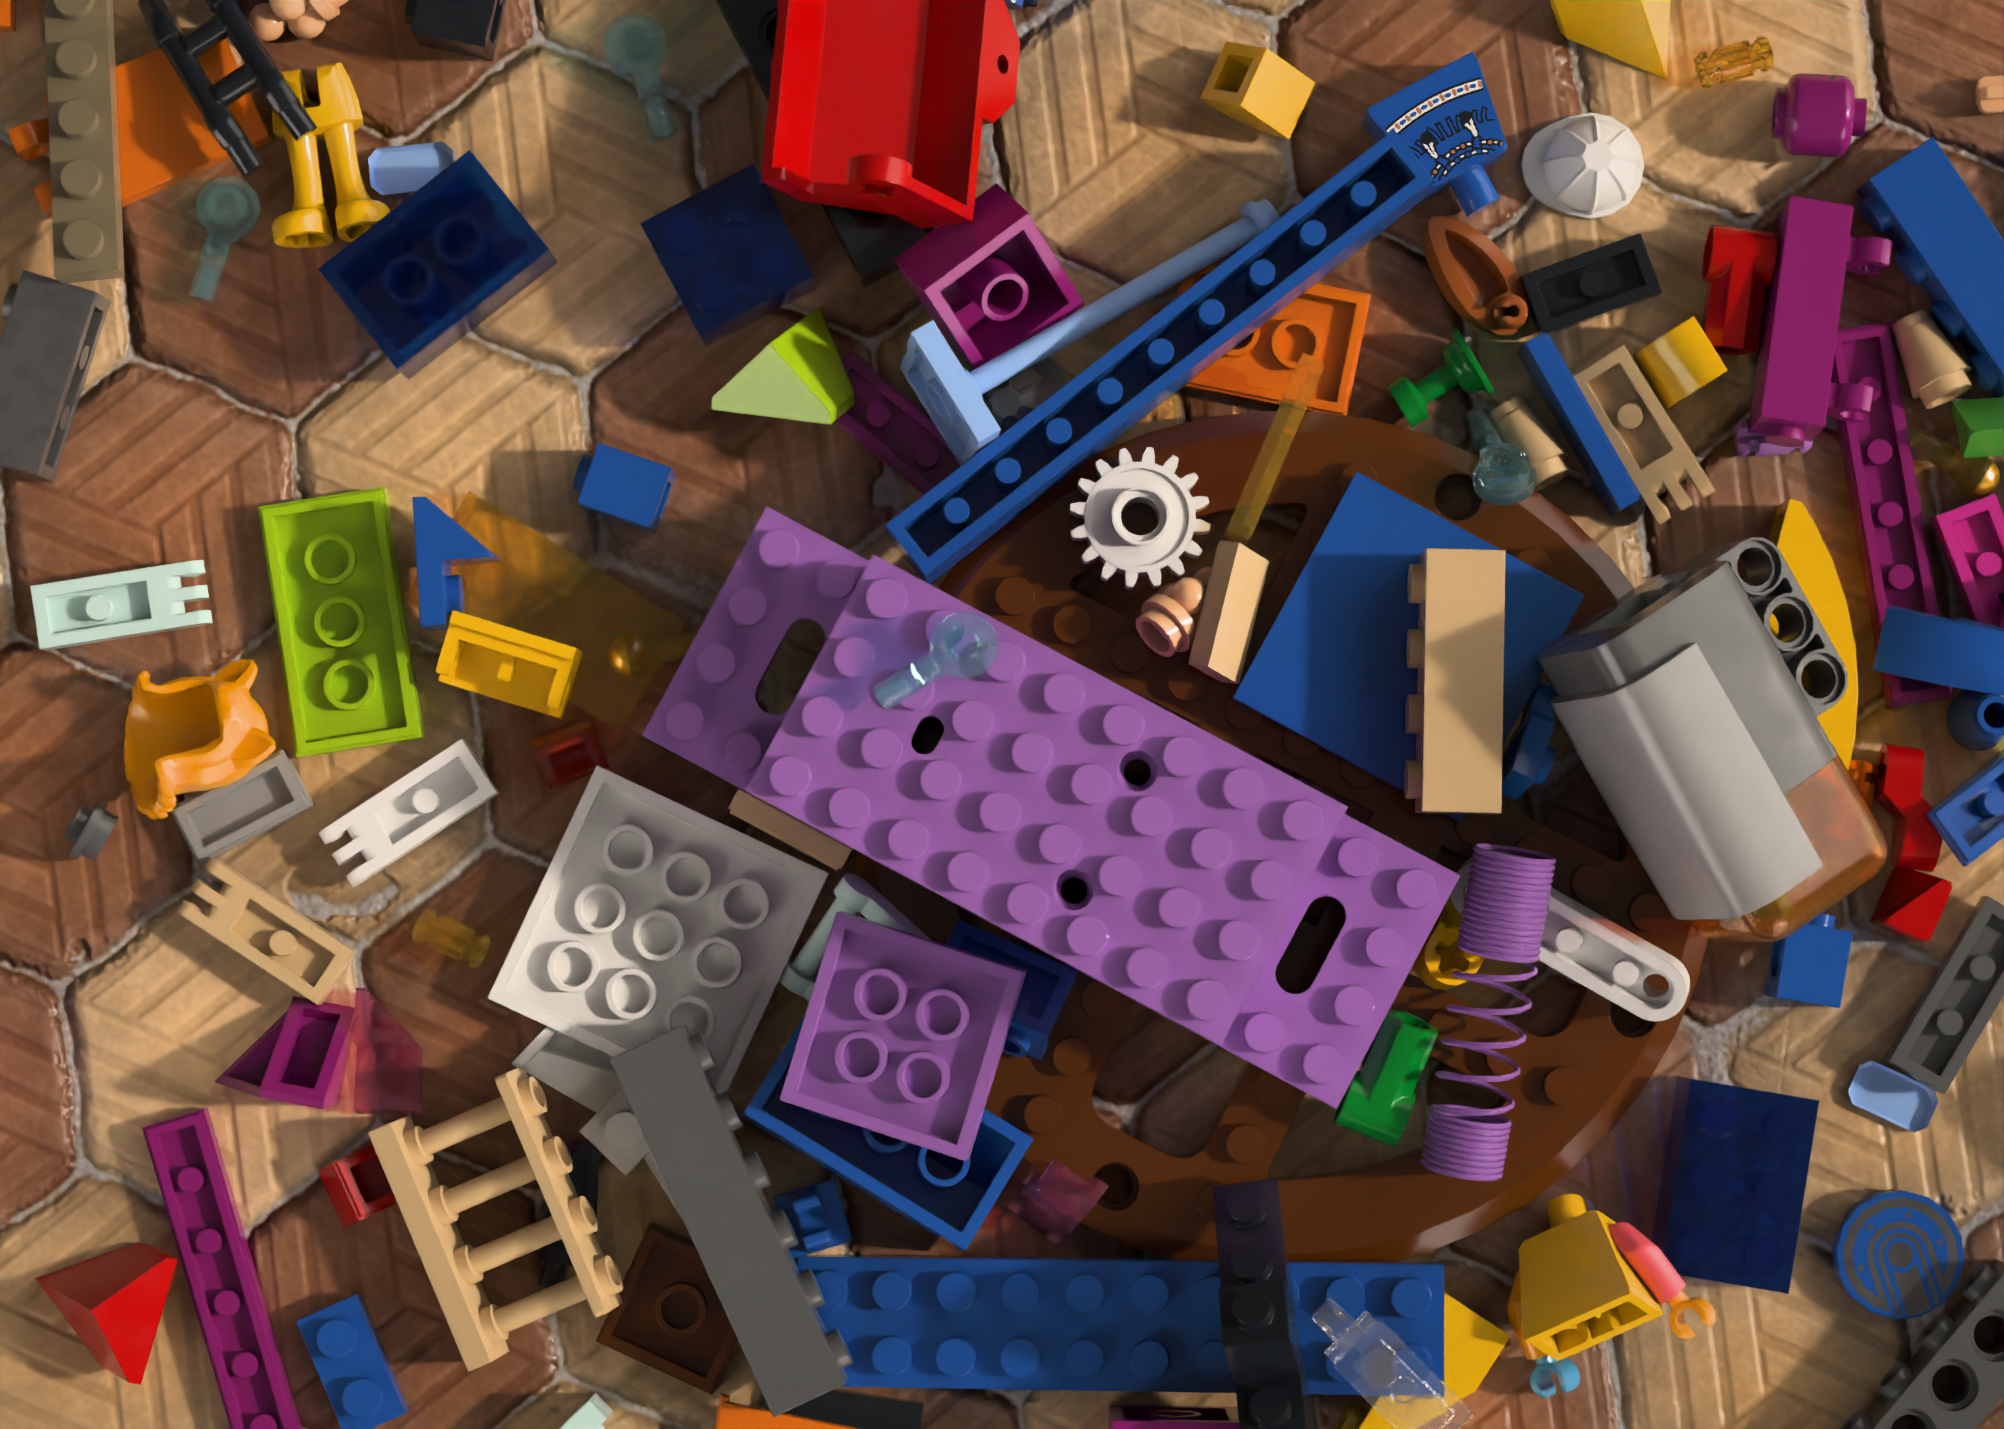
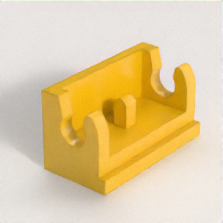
(508, 664)

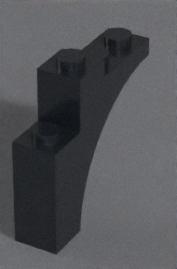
(1259, 1308)

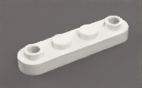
(1603, 956)

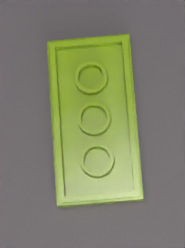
(341, 622)

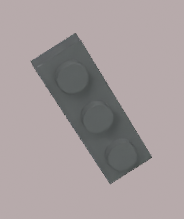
(1955, 1002)

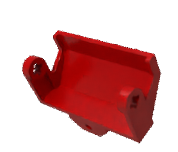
(887, 103)

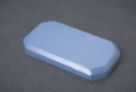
(407, 166)
(1892, 1096)

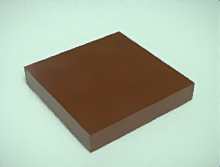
(671, 1313)

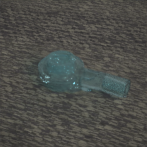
(636, 50)
(228, 212)
(1503, 472)
(960, 646)

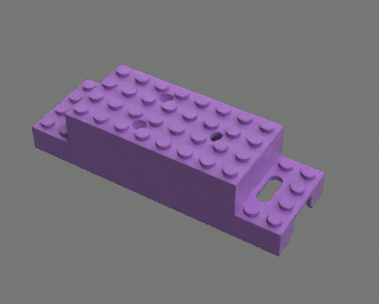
(1183, 875)

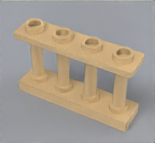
(459, 1268)

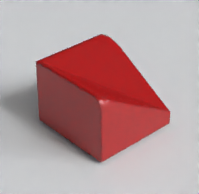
(1911, 904)

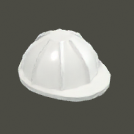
(1583, 165)

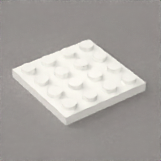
(657, 927)

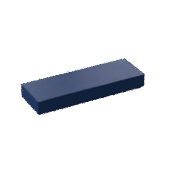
(1579, 423)

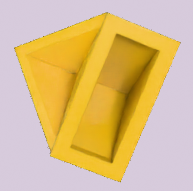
(1619, 28)

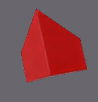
(115, 1304)

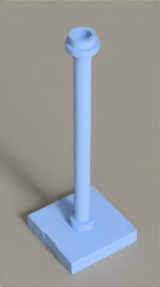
(955, 395)

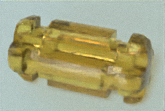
(1733, 62)
(451, 938)

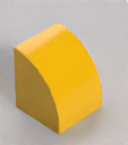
(1257, 89)
(1680, 363)

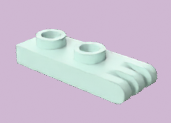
(118, 605)

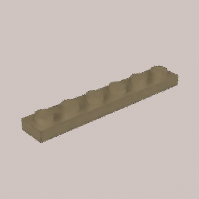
(83, 140)

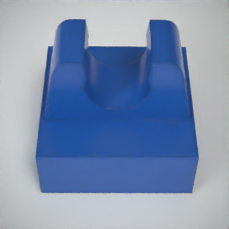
(816, 1217)

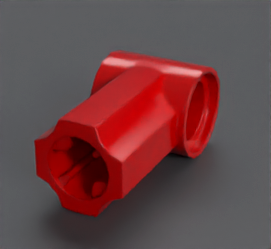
(1737, 271)

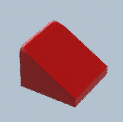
(357, 1186)

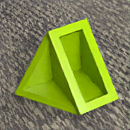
(792, 378)

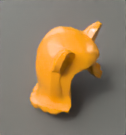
(192, 735)

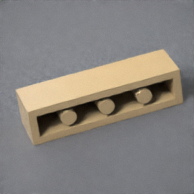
(1457, 681)

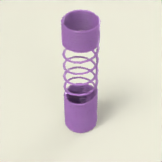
(1501, 923)

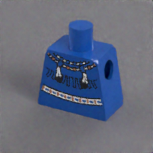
(1449, 129)

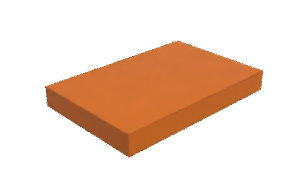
(1319, 322)

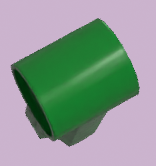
(1382, 1091)

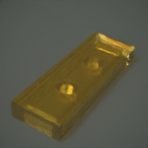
(1274, 449)

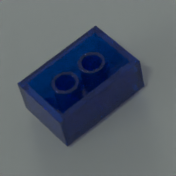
(438, 265)
(1734, 1183)

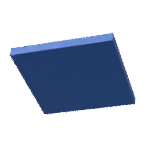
(1340, 640)

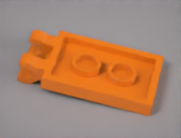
(158, 126)

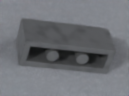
(44, 368)

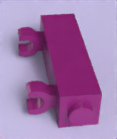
(1802, 322)

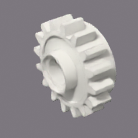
(1145, 484)

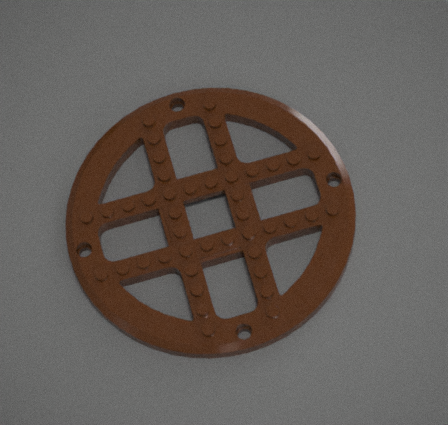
(1569, 1081)

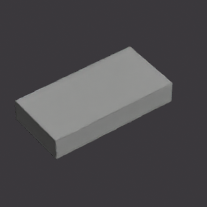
(241, 811)

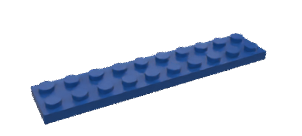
(1092, 1320)

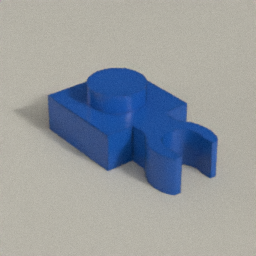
(1528, 753)

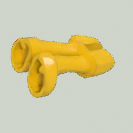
(336, 122)

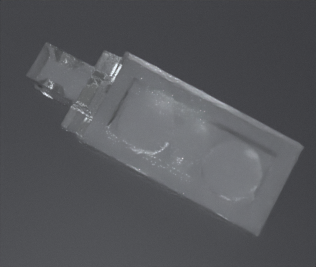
(1388, 1372)

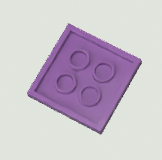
(903, 1035)

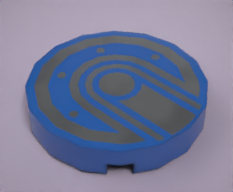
(1898, 1254)

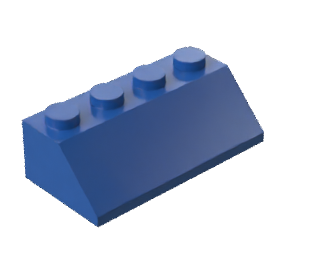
(919, 1184)

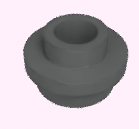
(90, 830)

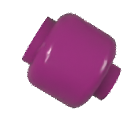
(1818, 115)

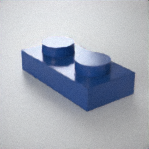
(352, 1365)

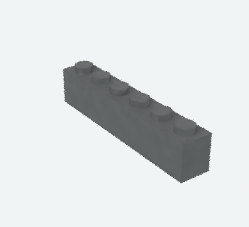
(731, 1220)

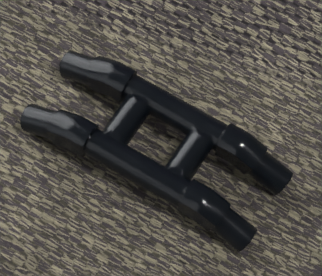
(214, 98)

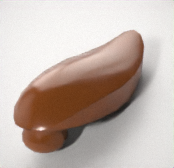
(1475, 276)

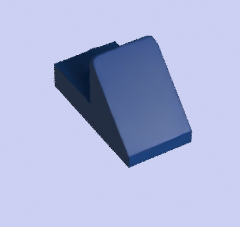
(439, 545)

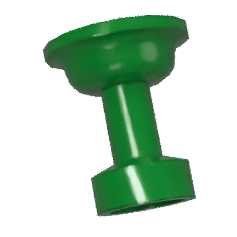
(1459, 369)

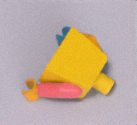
(1588, 1285)

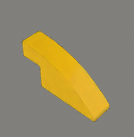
(1815, 572)

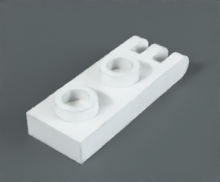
(411, 811)

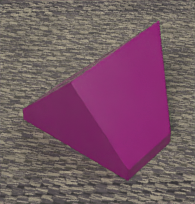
(298, 1057)

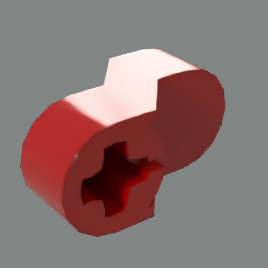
(1898, 790)

